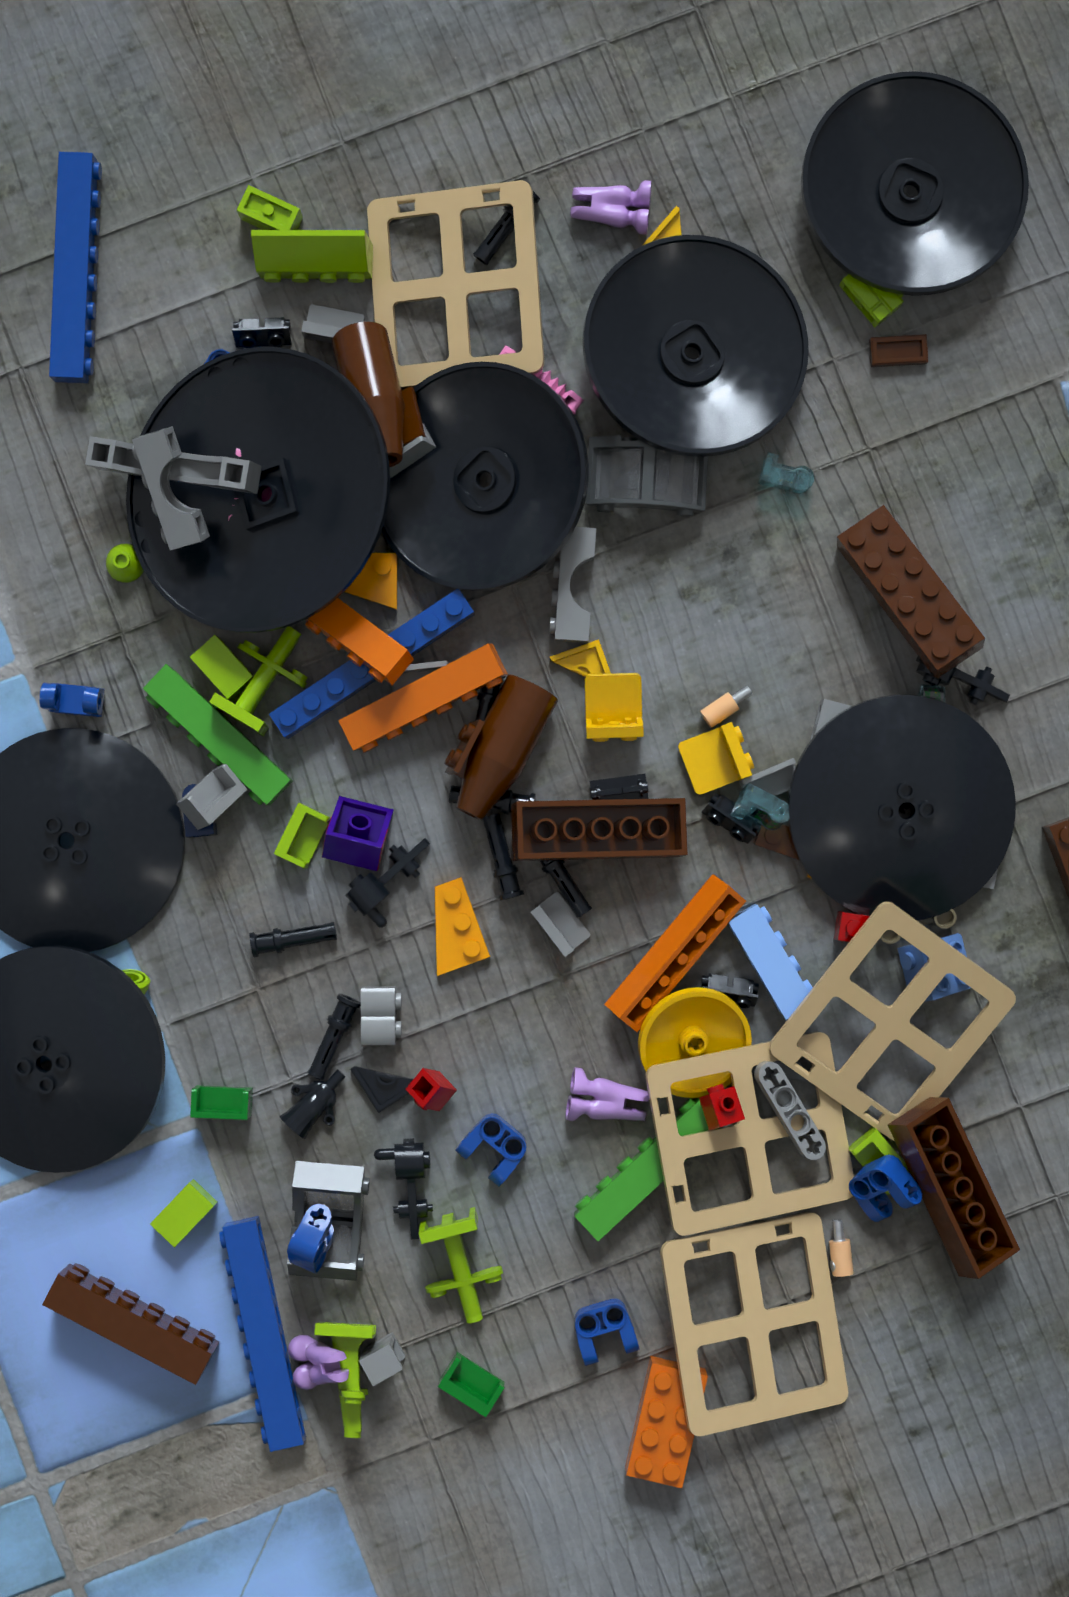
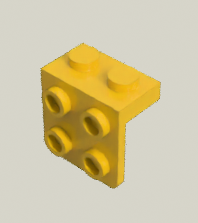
(613, 706)
(715, 758)

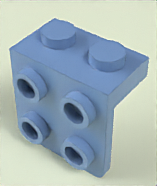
(913, 960)

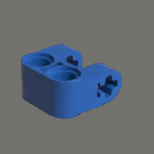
(72, 699)
(498, 1142)
(881, 1176)
(309, 1241)
(604, 1325)

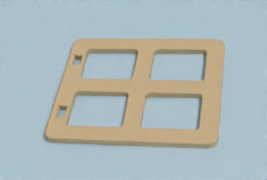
(455, 283)
(894, 1020)
(749, 1134)
(754, 1324)

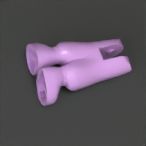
(610, 205)
(607, 1101)
(323, 1364)

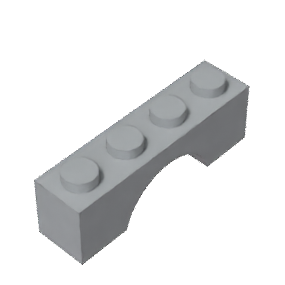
(179, 522)
(571, 620)

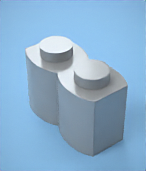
(379, 1015)

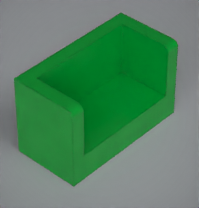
(221, 1102)
(471, 1384)

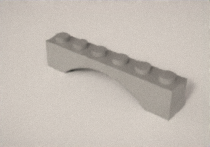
(187, 468)

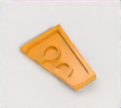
(377, 580)
(457, 928)

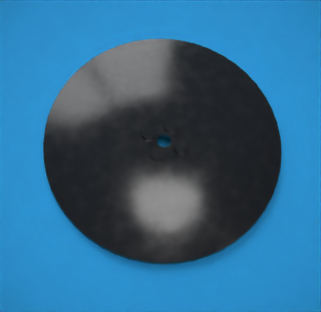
(326, 480)

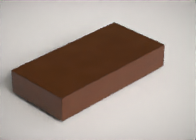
(898, 350)

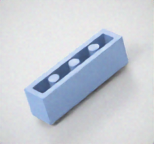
(769, 958)

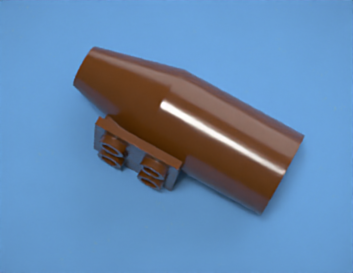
(368, 362)
(498, 748)

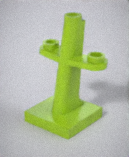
(261, 681)
(463, 1280)
(349, 1339)

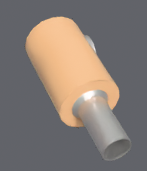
(724, 707)
(840, 1252)

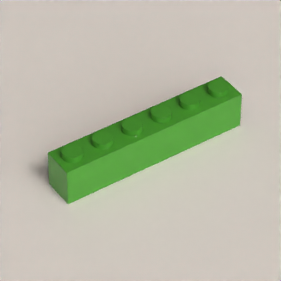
(217, 734)
(634, 1179)

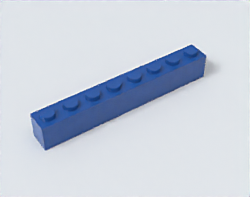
(73, 267)
(351, 679)
(263, 1333)

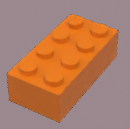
(660, 1433)

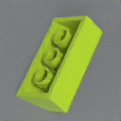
(312, 255)

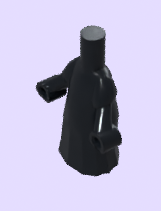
(309, 1108)

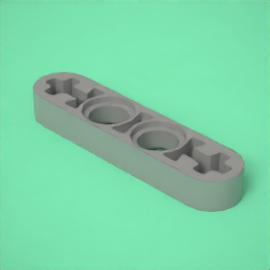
(788, 1111)

